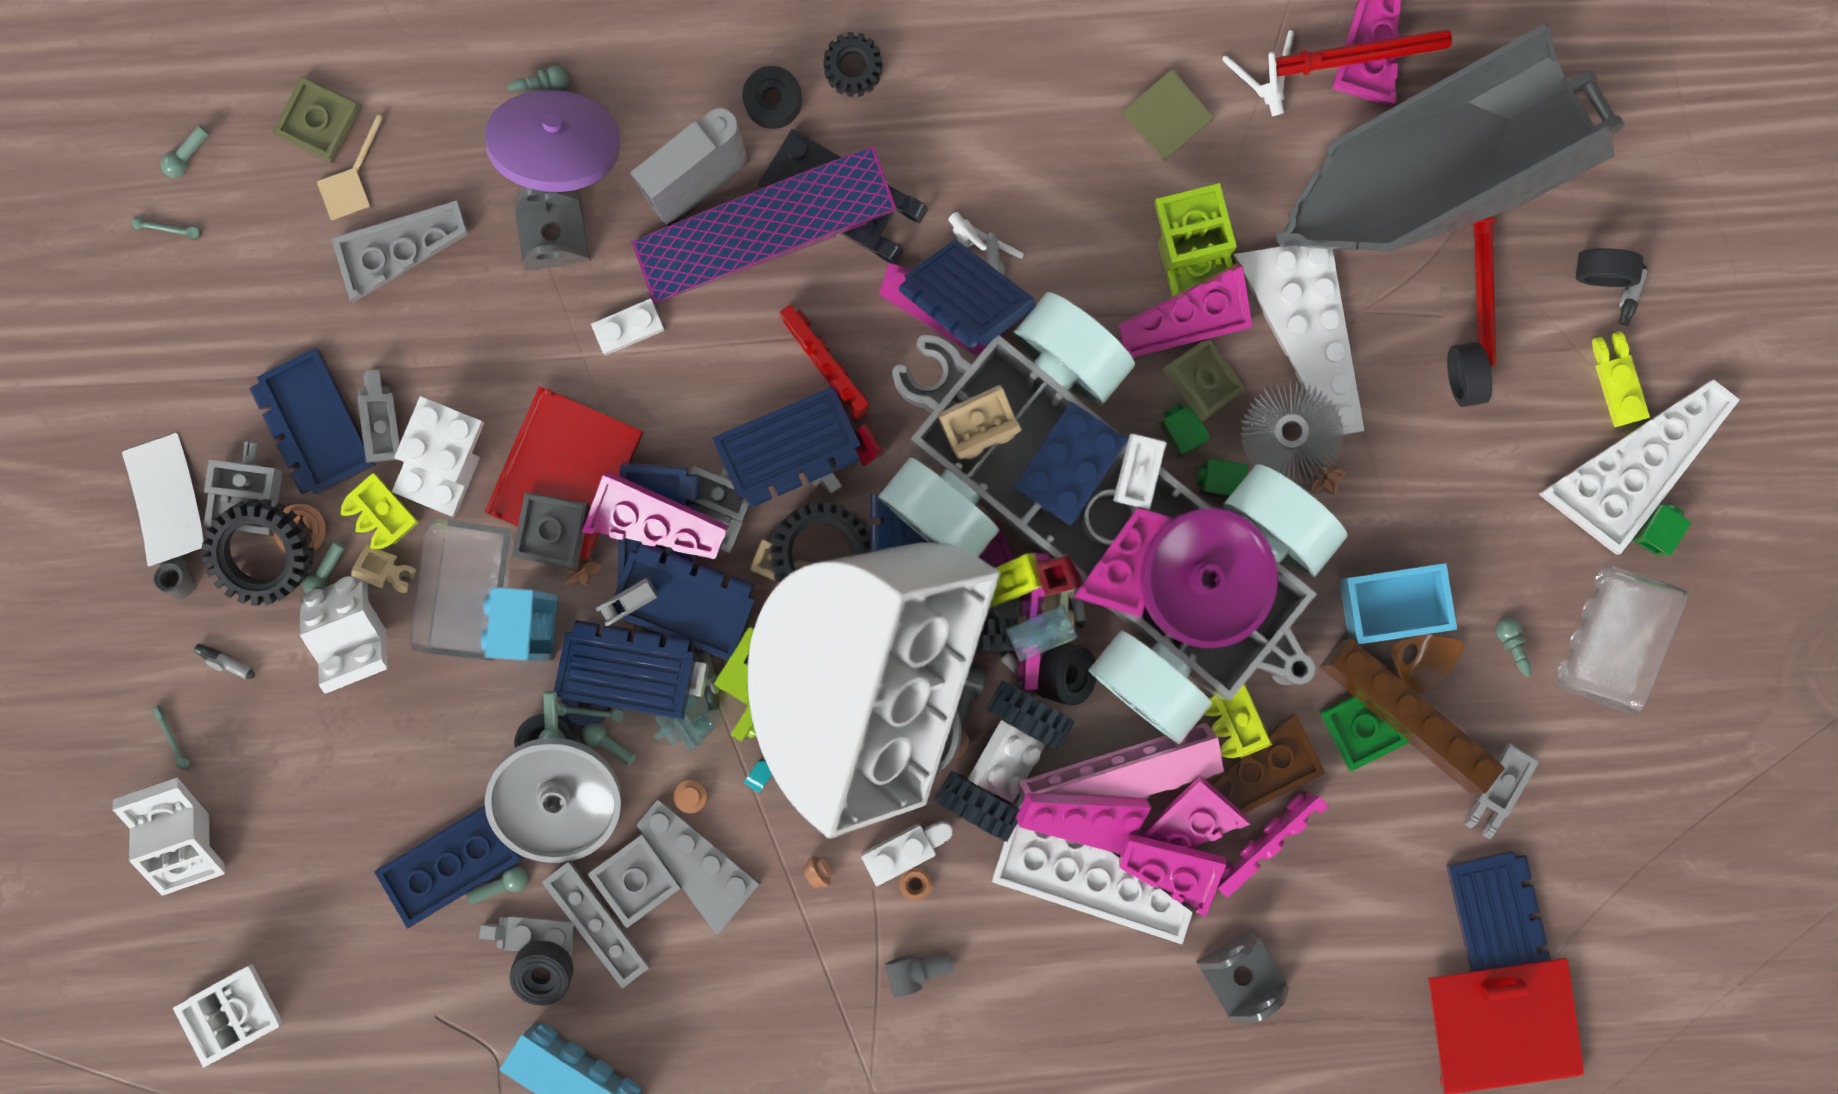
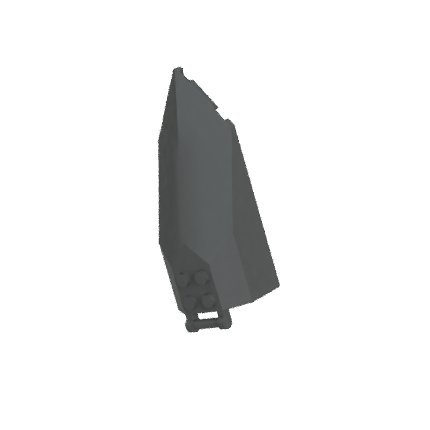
(1456, 153)

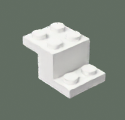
(437, 456)
(343, 633)
(169, 836)
(228, 1015)

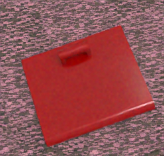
(561, 455)
(1506, 1026)

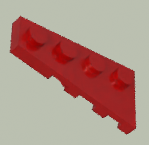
(832, 371)

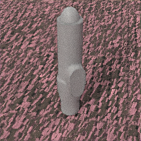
(992, 252)

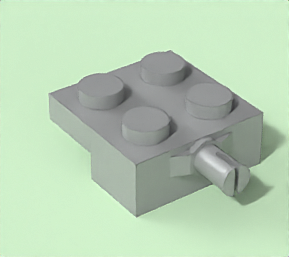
(238, 482)
(722, 504)

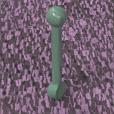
(192, 232)
(617, 715)
(182, 762)

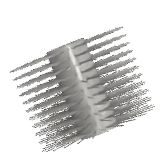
(1306, 419)

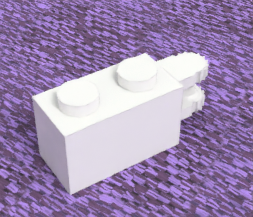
(905, 850)

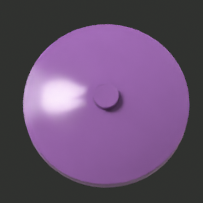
(552, 140)

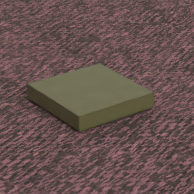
(1167, 115)
(317, 119)
(1204, 379)

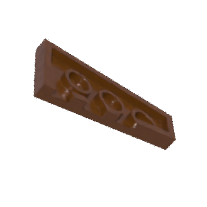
(1272, 769)

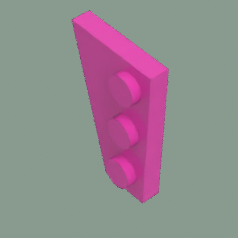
(1117, 575)
(1196, 817)
(1179, 870)

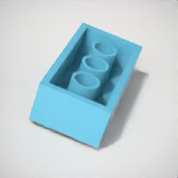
(519, 624)
(556, 1067)

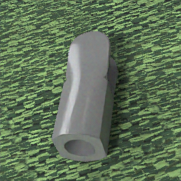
(631, 600)

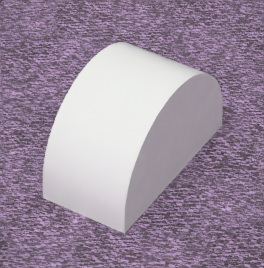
(864, 676)

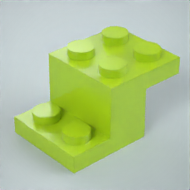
(1194, 236)
(735, 682)

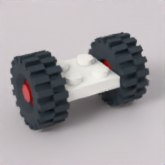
(1004, 761)

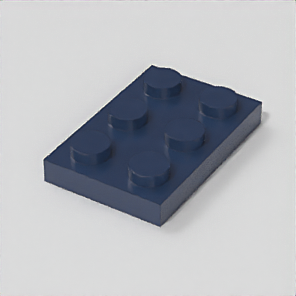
(1070, 463)

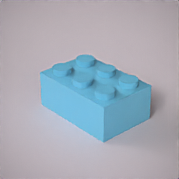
(1398, 604)

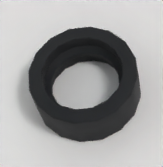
(1609, 267)
(1469, 374)

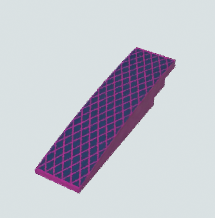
(764, 225)

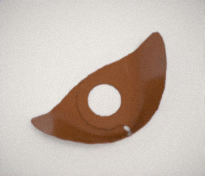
(1432, 662)

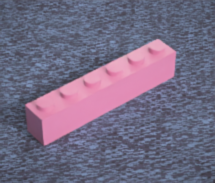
(1136, 769)

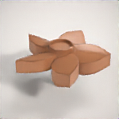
(1327, 480)
(585, 570)

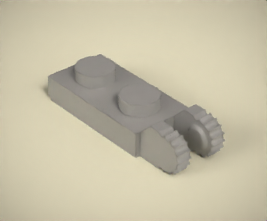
(1504, 791)

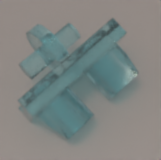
(1041, 633)
(689, 732)

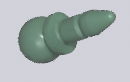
(552, 79)
(1510, 632)

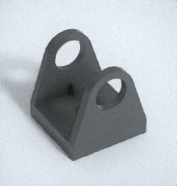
(535, 214)
(1254, 999)

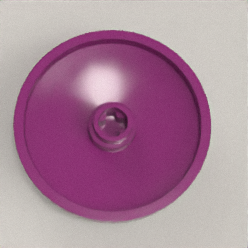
(1208, 578)

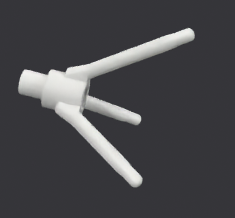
(1271, 91)
(970, 235)

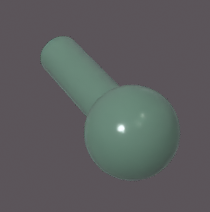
(175, 163)
(320, 579)
(551, 716)
(596, 735)
(513, 880)

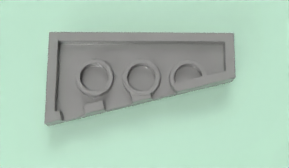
(393, 247)
(702, 869)

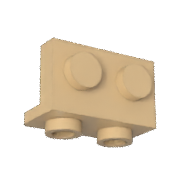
(979, 423)

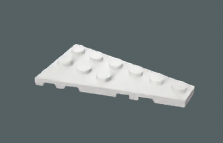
(1307, 317)
(1629, 479)
(1087, 882)

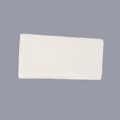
(164, 499)

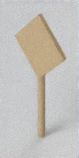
(344, 191)

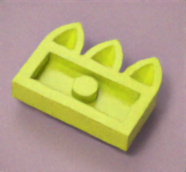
(380, 510)
(1240, 722)

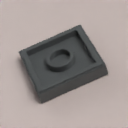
(550, 530)

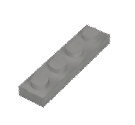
(596, 924)

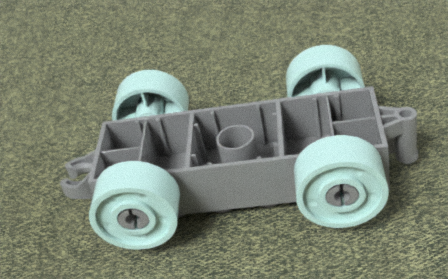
(1085, 358)

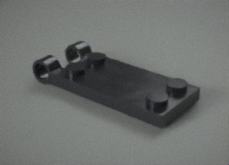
(803, 154)

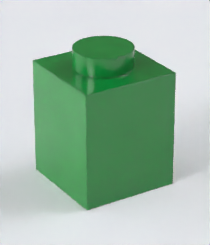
(1183, 429)
(1220, 477)
(1663, 530)

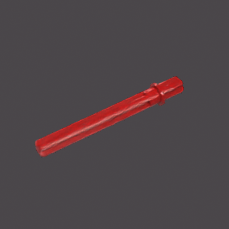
(1363, 52)
(1485, 289)

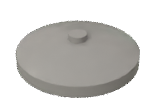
(553, 800)

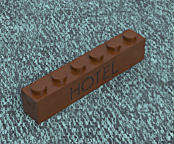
(1412, 717)

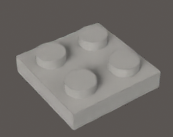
(634, 881)

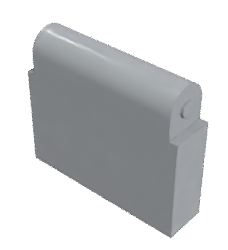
(692, 166)

